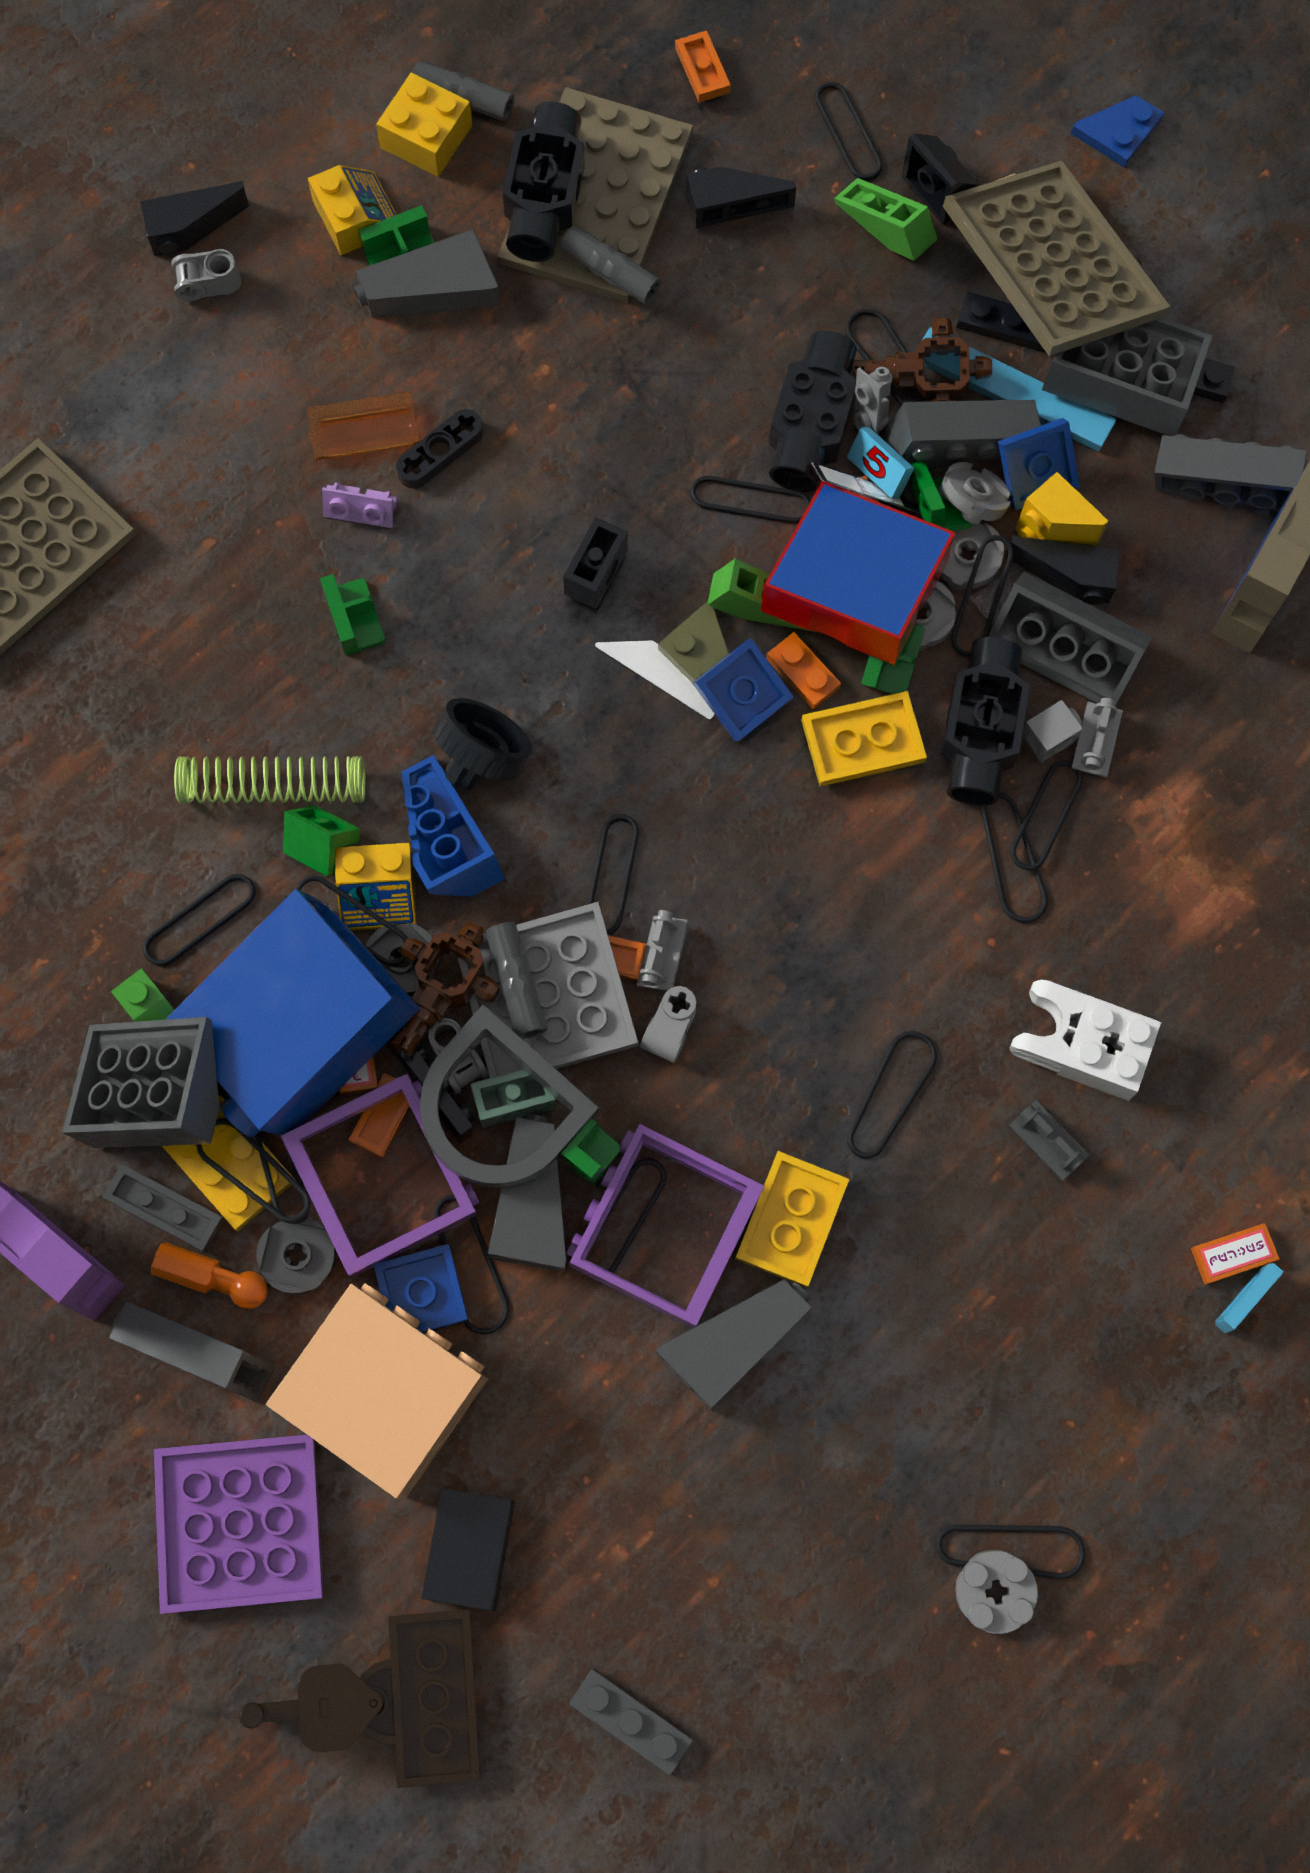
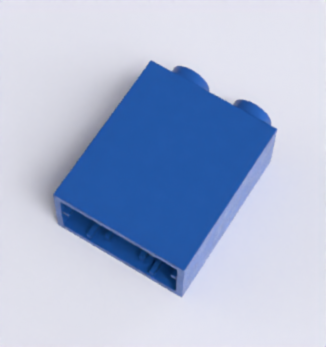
(295, 1015)

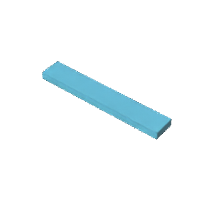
(1006, 383)

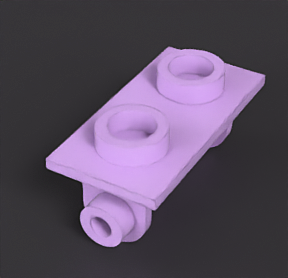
(348, 504)

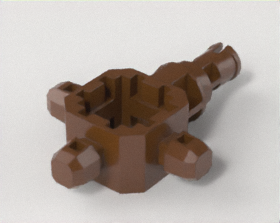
(909, 367)
(432, 995)

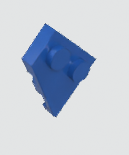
(1119, 129)

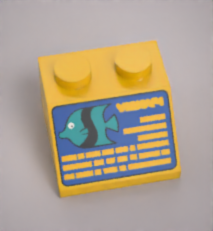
(348, 202)
(378, 879)

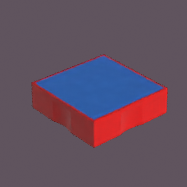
(857, 571)

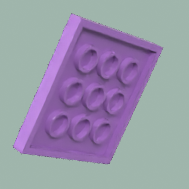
(238, 1524)

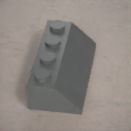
(1071, 639)

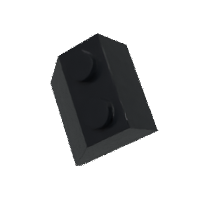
(935, 173)

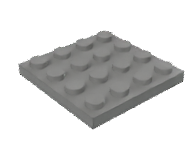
(574, 987)

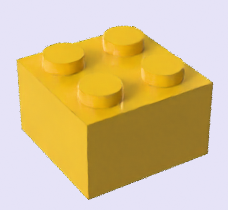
(424, 124)

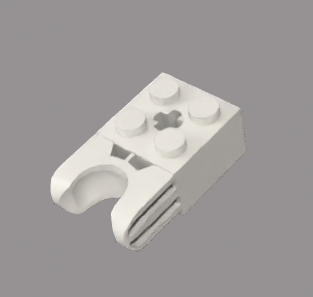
(1079, 1046)

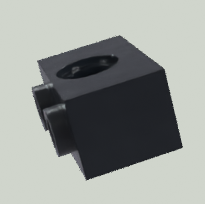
(595, 562)

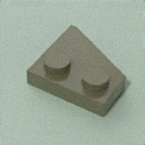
(695, 644)

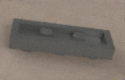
(163, 1208)
(631, 1722)

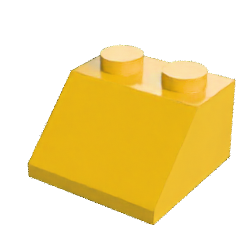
(1060, 515)

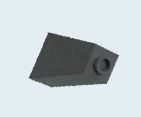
(429, 280)
(530, 1214)
(728, 1346)
(192, 1351)

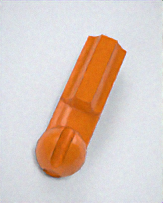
(205, 1274)

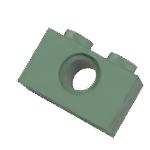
(509, 1097)

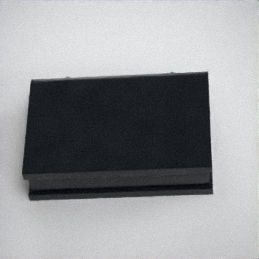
(468, 1549)

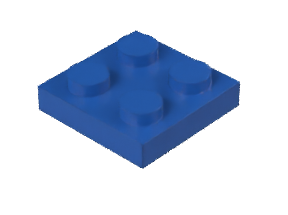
(1035, 457)
(743, 690)
(425, 1287)

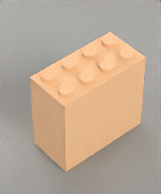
(378, 1390)

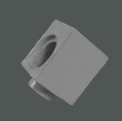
(1052, 730)

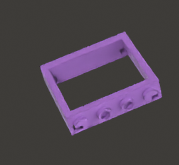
(614, 1181)
(352, 1263)

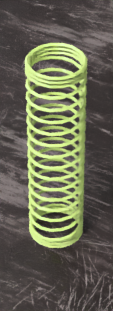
(187, 775)

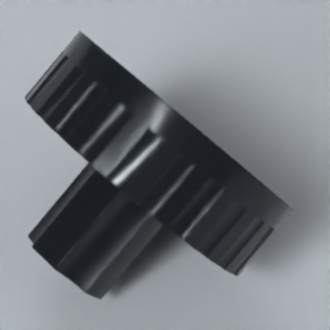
(479, 743)

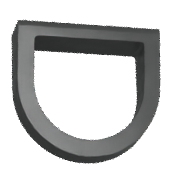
(488, 1025)

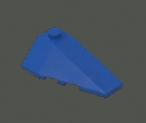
(444, 838)

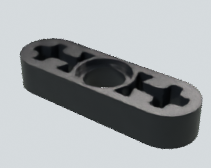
(413, 456)

